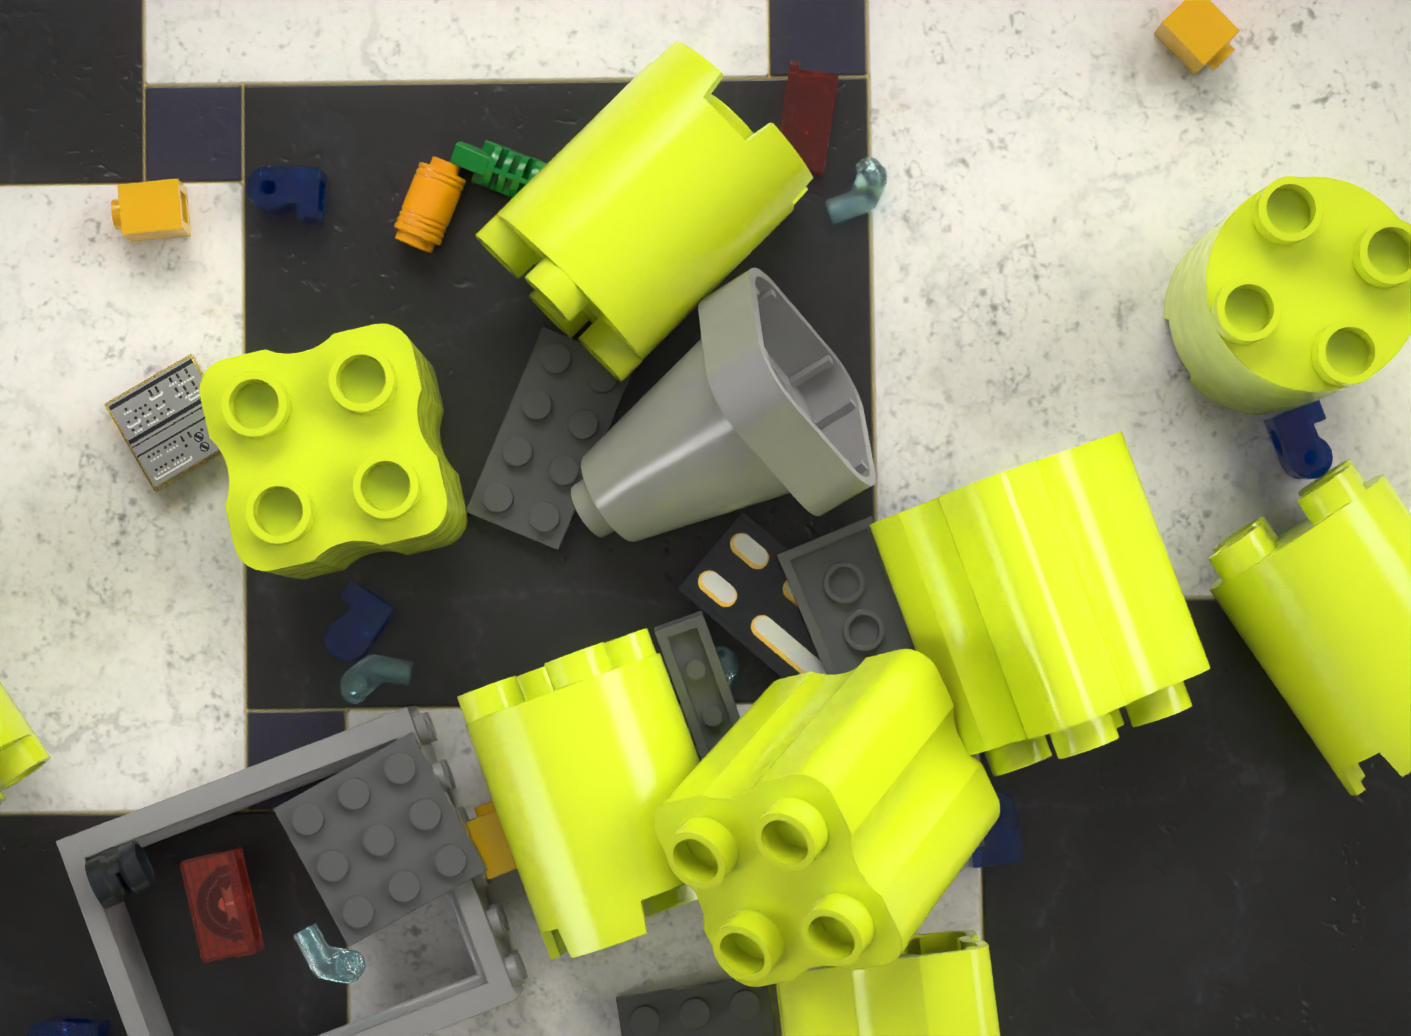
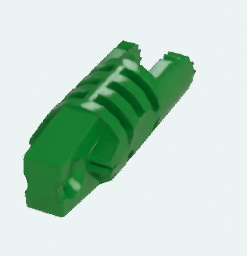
(496, 166)

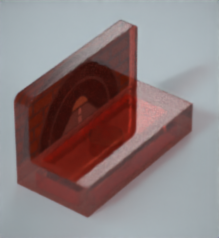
(809, 114)
(222, 905)

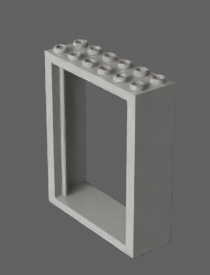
(117, 945)

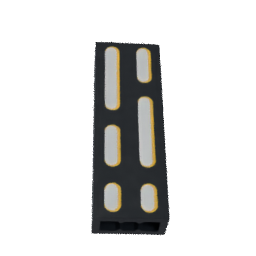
(751, 600)

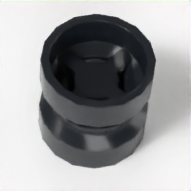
(120, 874)

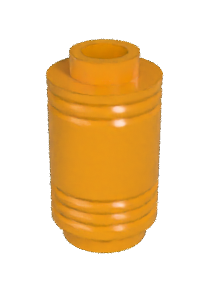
(429, 204)

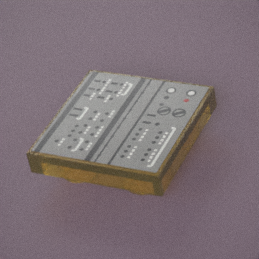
(166, 423)

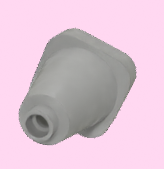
(732, 424)

